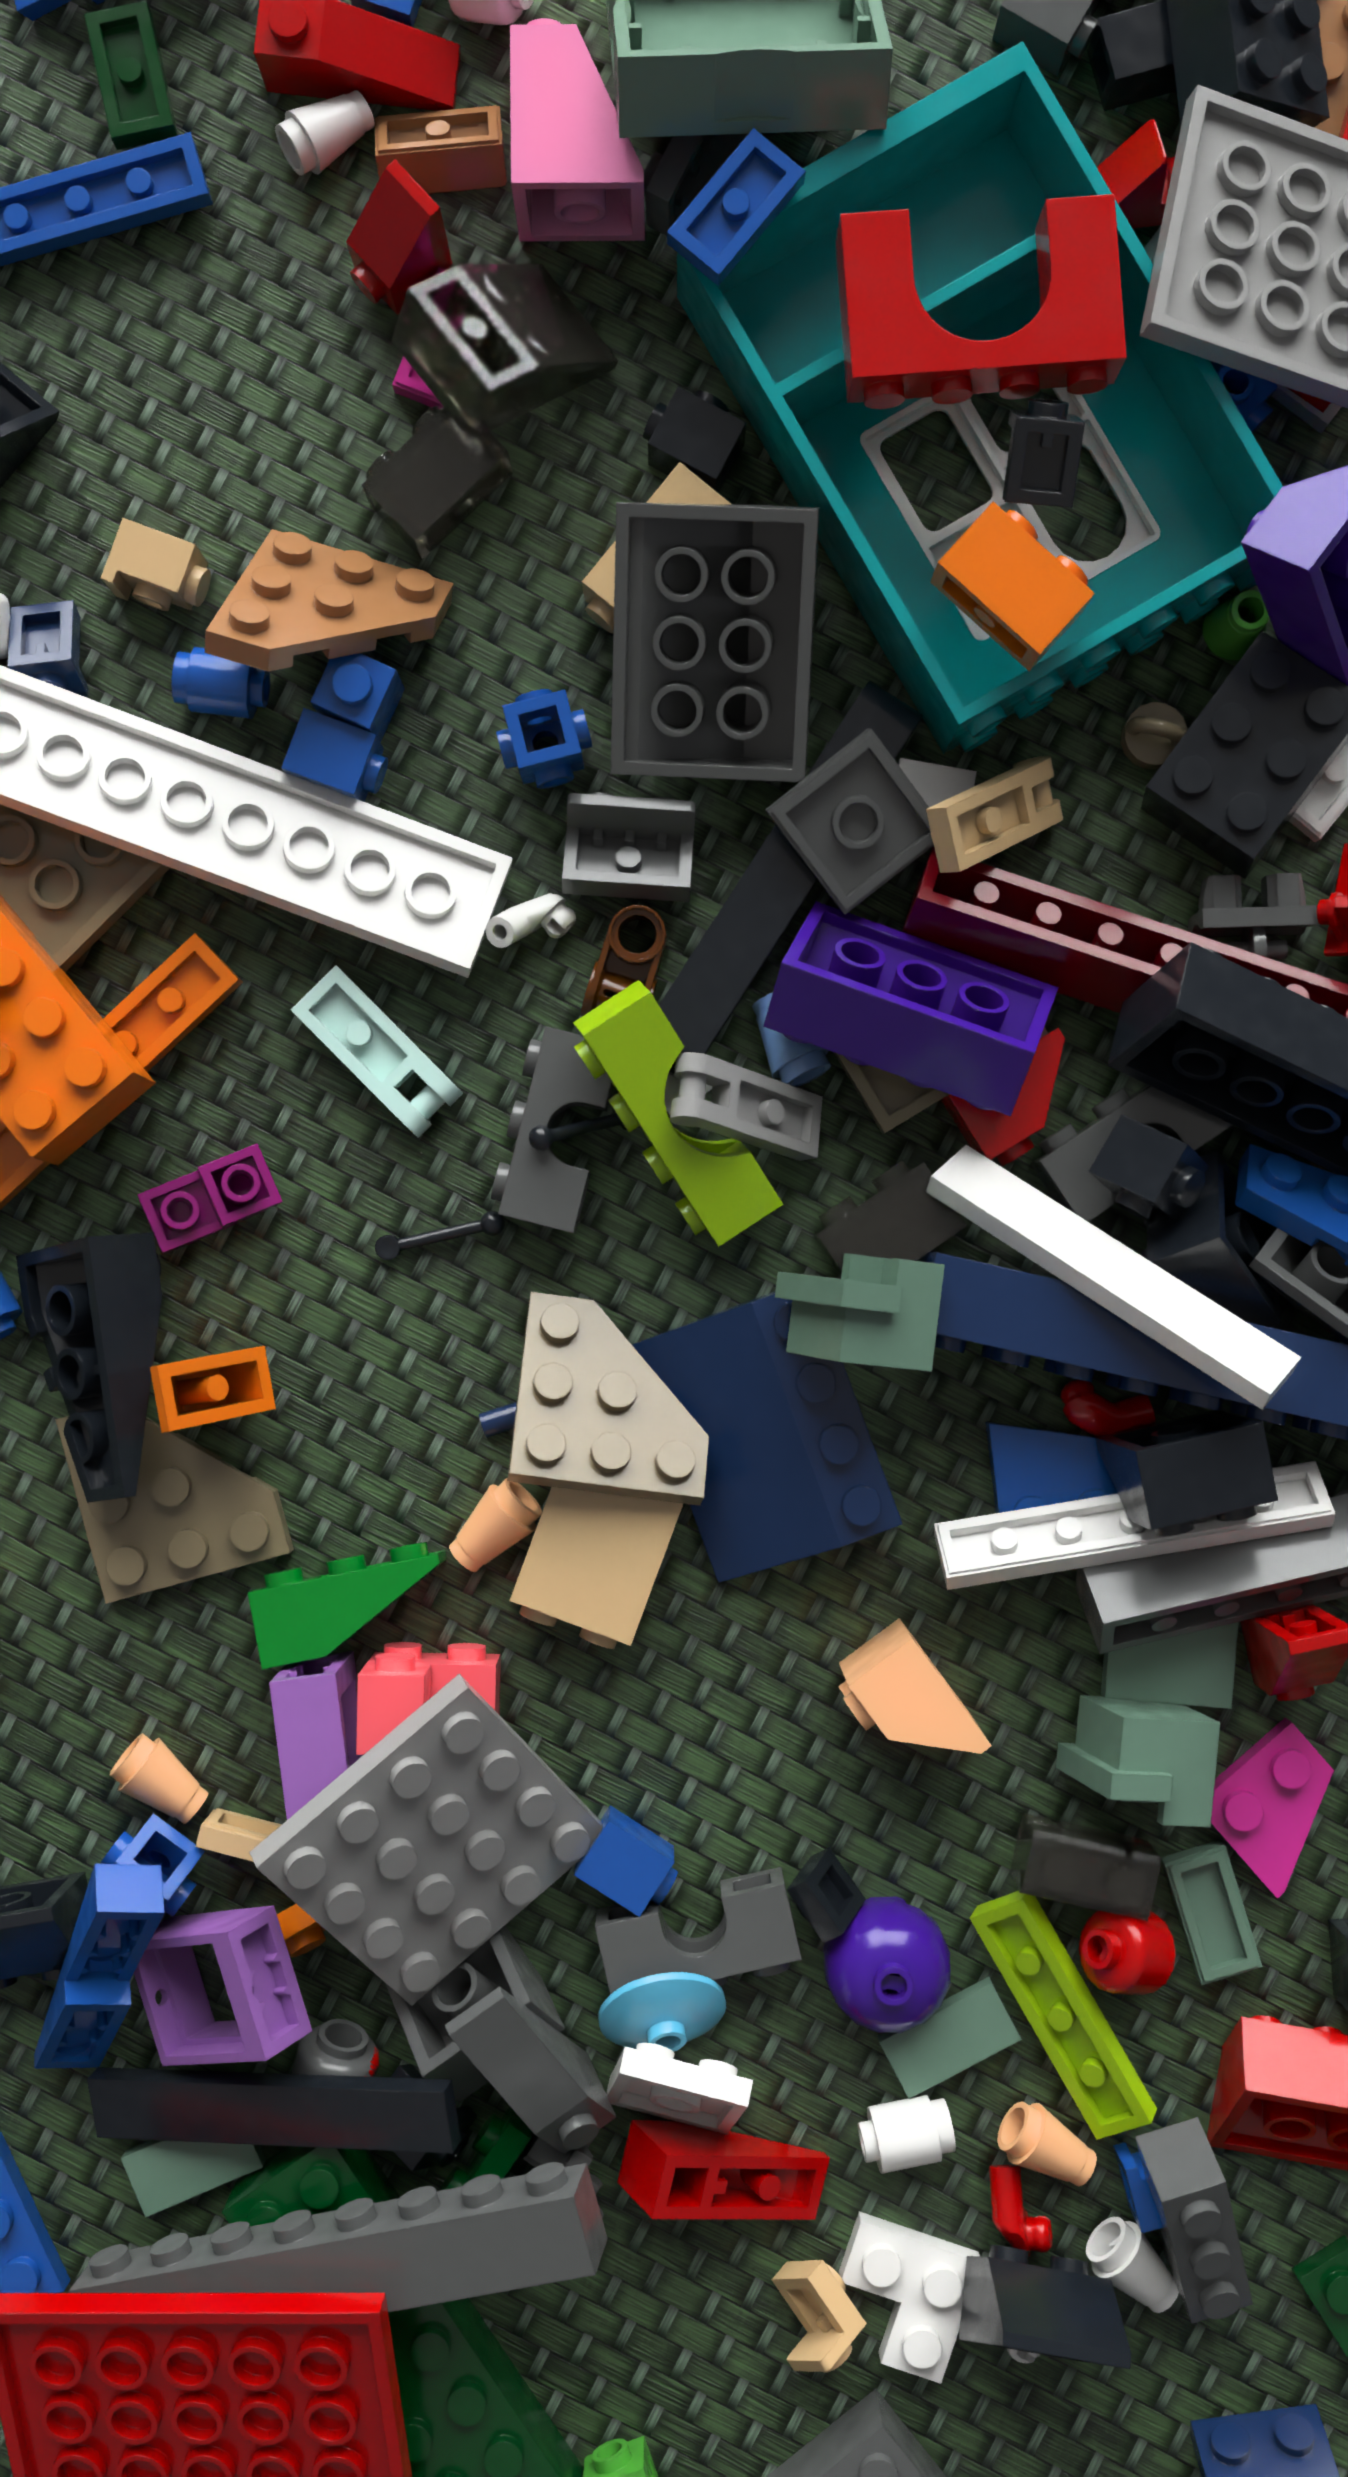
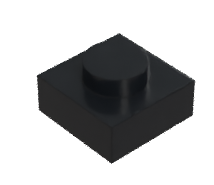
(826, 1895)

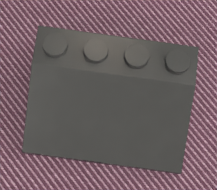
(713, 640)

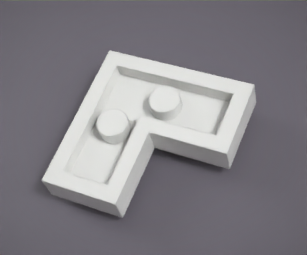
(924, 2281)

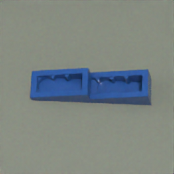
(103, 1953)

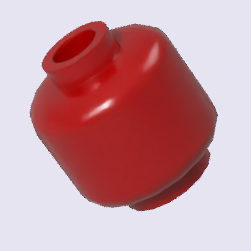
(1127, 1953)

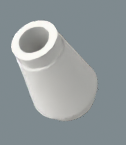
(323, 131)
(1131, 2263)

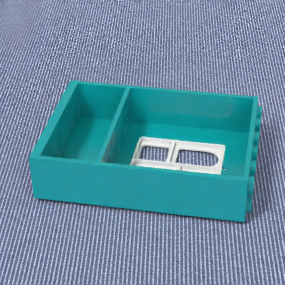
(1164, 435)

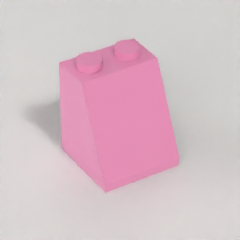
(566, 152)

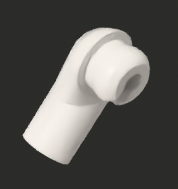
(525, 918)

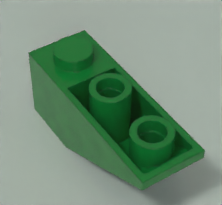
(318, 1614)

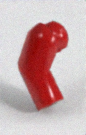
(1100, 1415)
(1011, 2217)

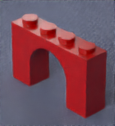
(903, 354)

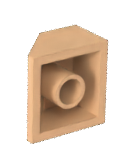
(905, 1694)

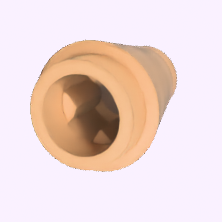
(496, 1524)
(158, 1779)
(1044, 2144)

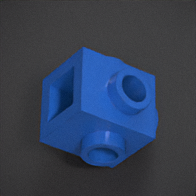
(537, 716)
(164, 1846)

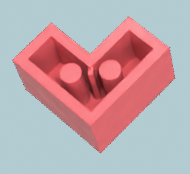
(404, 1678)

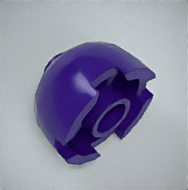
(888, 1966)

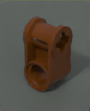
(621, 968)

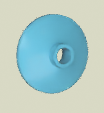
(662, 2010)

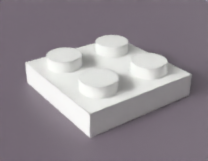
(691, 2094)

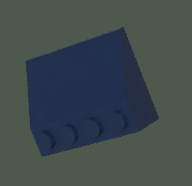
(785, 1440)

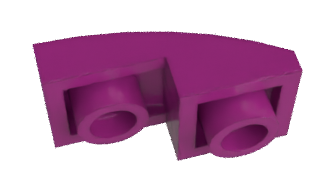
(209, 1199)

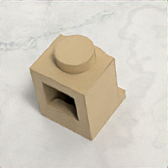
(156, 568)

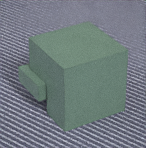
(872, 1316)
(1146, 1756)

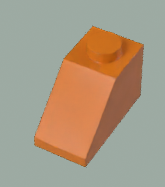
(212, 1388)

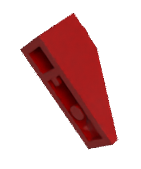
(340, 48)
(1295, 1651)
(713, 2175)

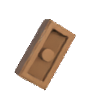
(445, 147)

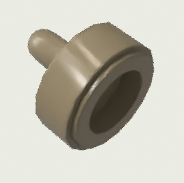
(1152, 734)

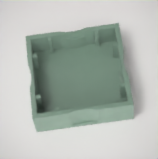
(748, 66)

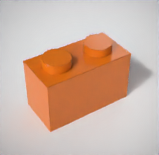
(1012, 584)

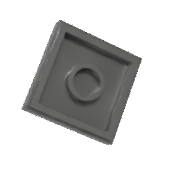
(855, 821)

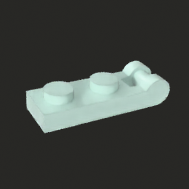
(374, 1049)

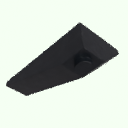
(99, 1322)

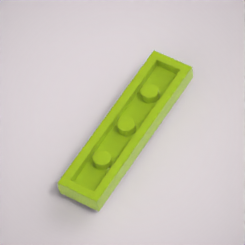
(1063, 2014)

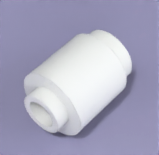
(906, 2133)

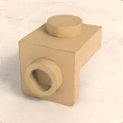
(824, 2310)

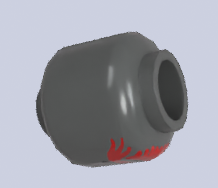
(337, 2050)

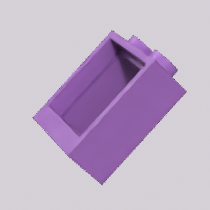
(314, 1724)
(256, 1978)

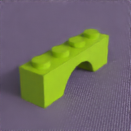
(636, 1050)

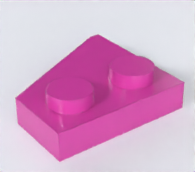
(1270, 1802)

